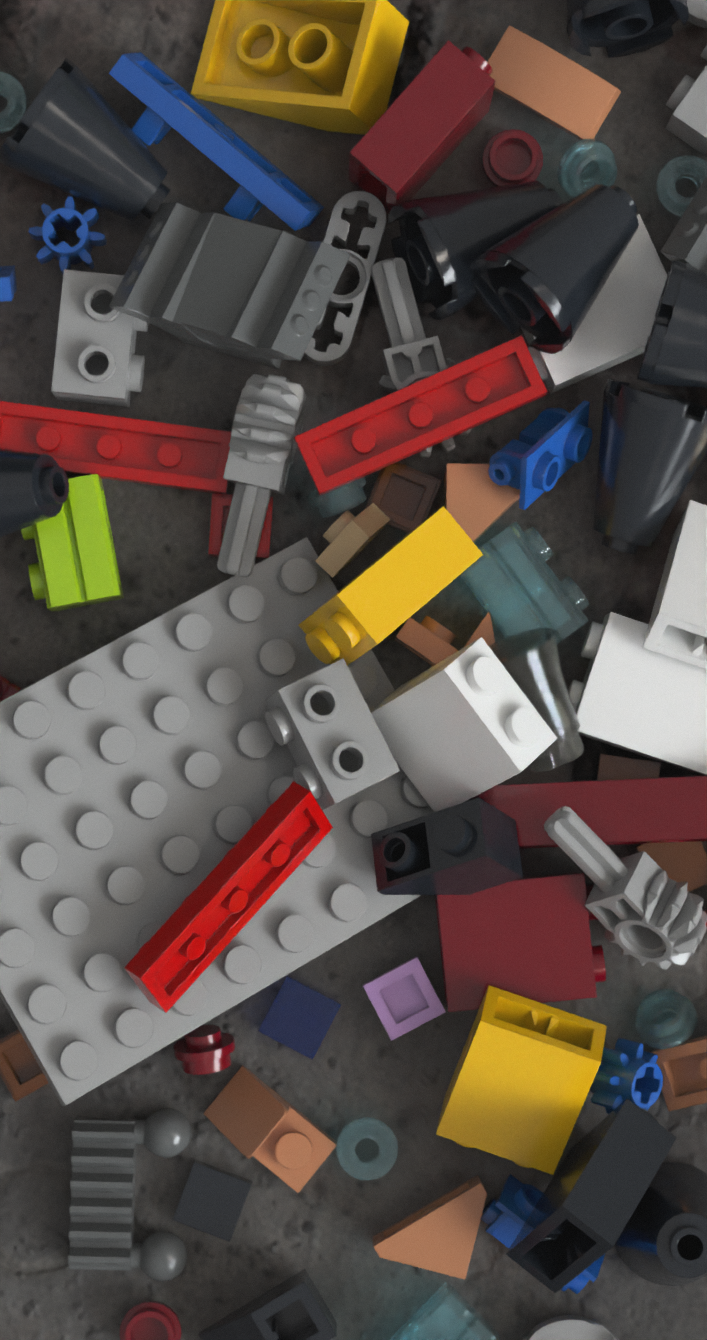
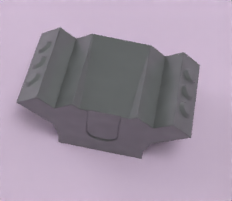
(230, 284)

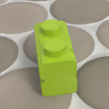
(76, 550)

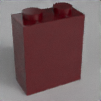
(423, 126)
(520, 939)

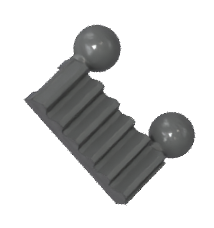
(105, 1194)

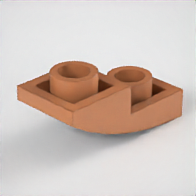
(551, 84)

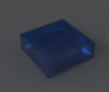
(299, 1017)

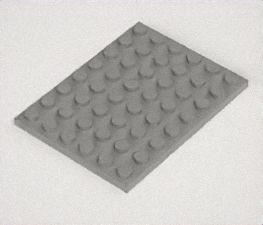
(135, 786)

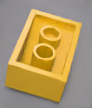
(303, 60)

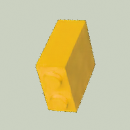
(390, 590)
(521, 1080)

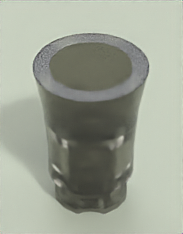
(536, 668)

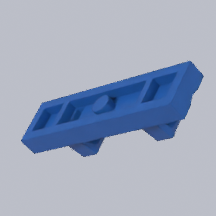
(176, 108)

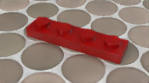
(420, 415)
(119, 446)
(228, 897)

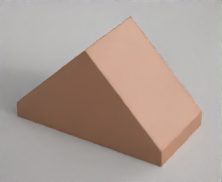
(475, 498)
(438, 1234)

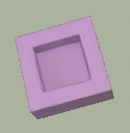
(404, 998)

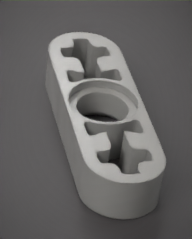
(370, 240)

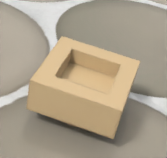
(349, 537)

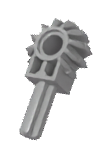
(411, 353)
(258, 463)
(632, 896)

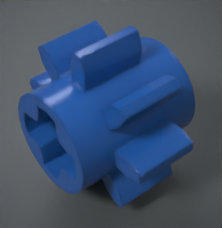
(72, 221)
(627, 1075)

